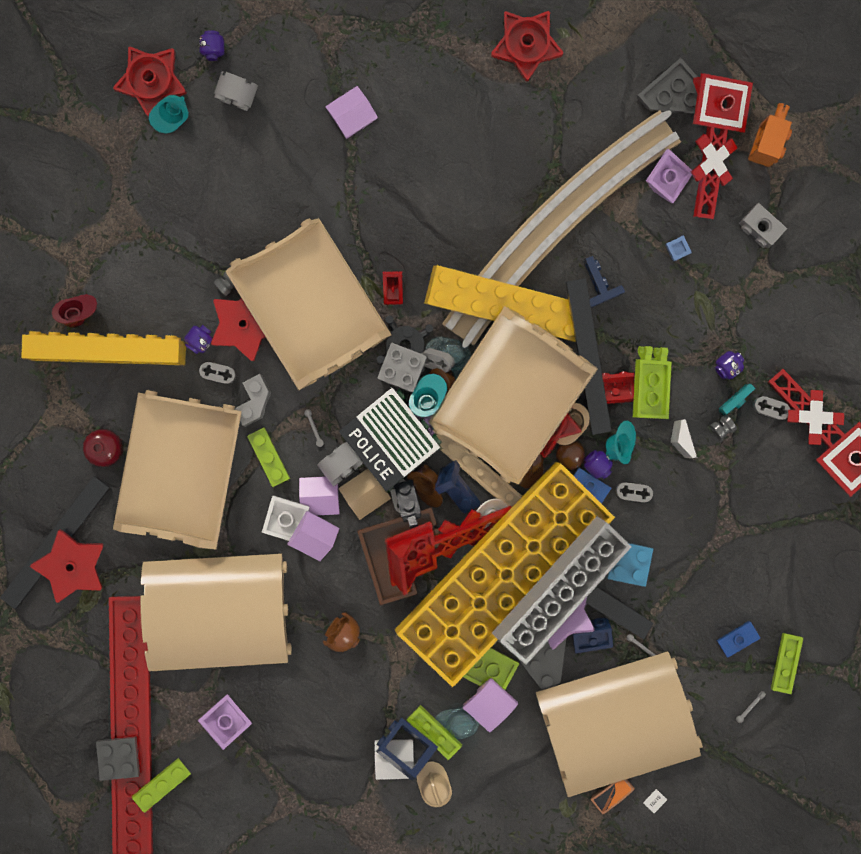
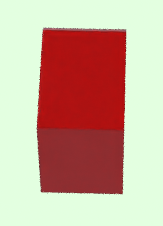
(393, 288)

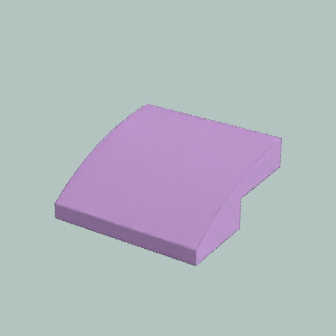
(490, 705)

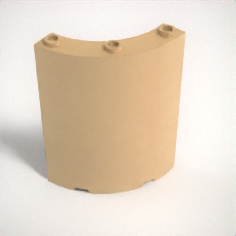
(308, 303)
(512, 395)
(177, 469)
(214, 612)
(619, 723)

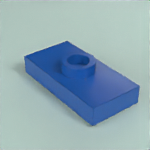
(594, 486)
(738, 639)

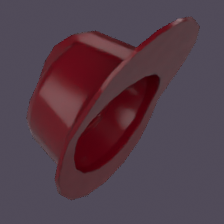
(74, 310)

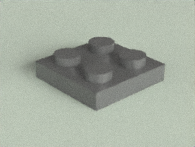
(118, 758)

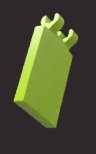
(652, 383)
(495, 666)

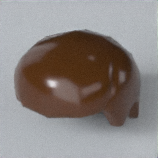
(571, 455)

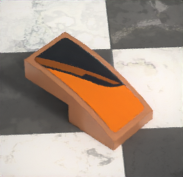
(612, 795)

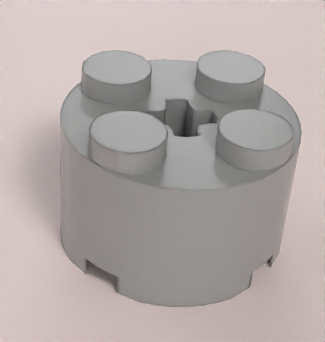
(236, 90)
(339, 463)

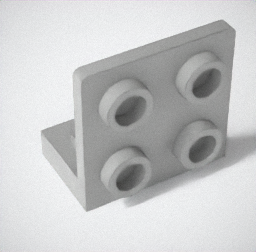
(402, 367)

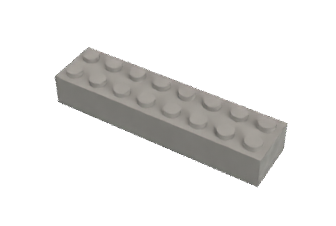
(561, 590)

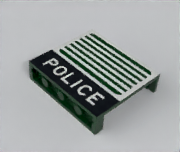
(390, 439)

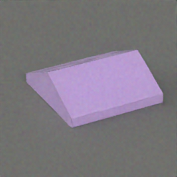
(351, 112)
(669, 176)
(319, 495)
(314, 536)
(224, 722)

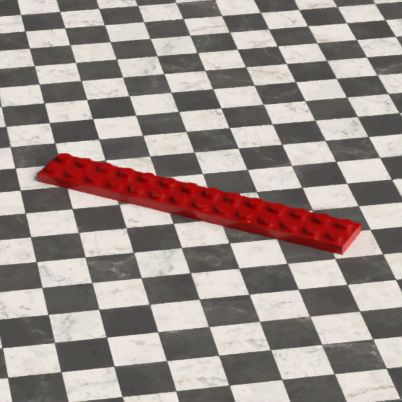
(130, 718)

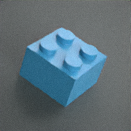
(633, 566)

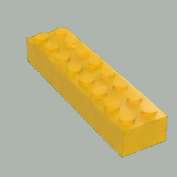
(487, 298)
(102, 349)

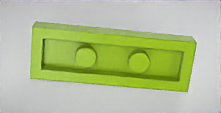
(268, 457)
(786, 663)
(434, 731)
(161, 785)

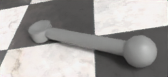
(319, 442)
(630, 637)
(740, 719)

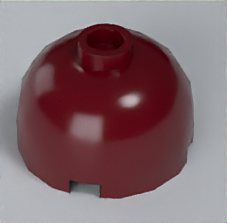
(102, 447)

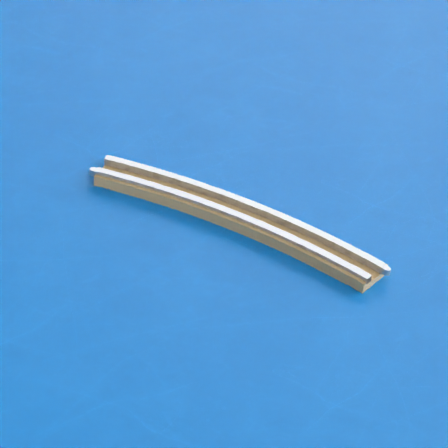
(567, 209)

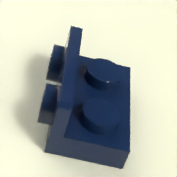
(598, 639)

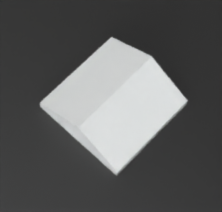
(682, 440)
(283, 517)
(401, 749)

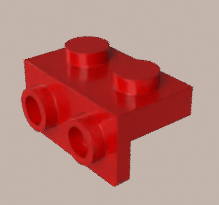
(619, 387)

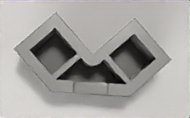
(259, 395)

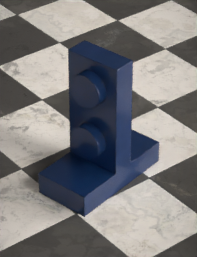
(600, 283)
(457, 489)

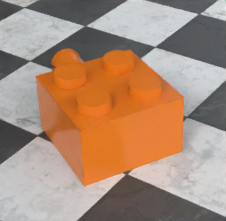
(771, 137)

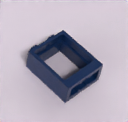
(412, 772)

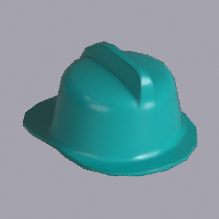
(168, 114)
(428, 395)
(622, 443)

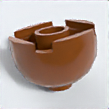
(342, 634)

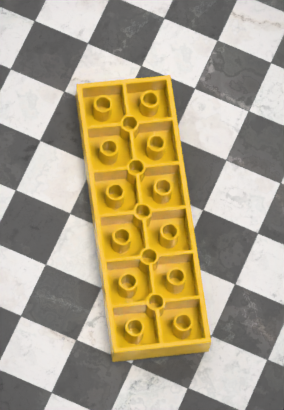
(459, 615)

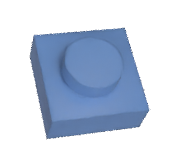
(678, 248)

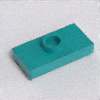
(737, 399)

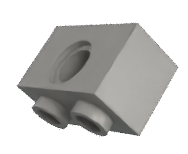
(773, 227)

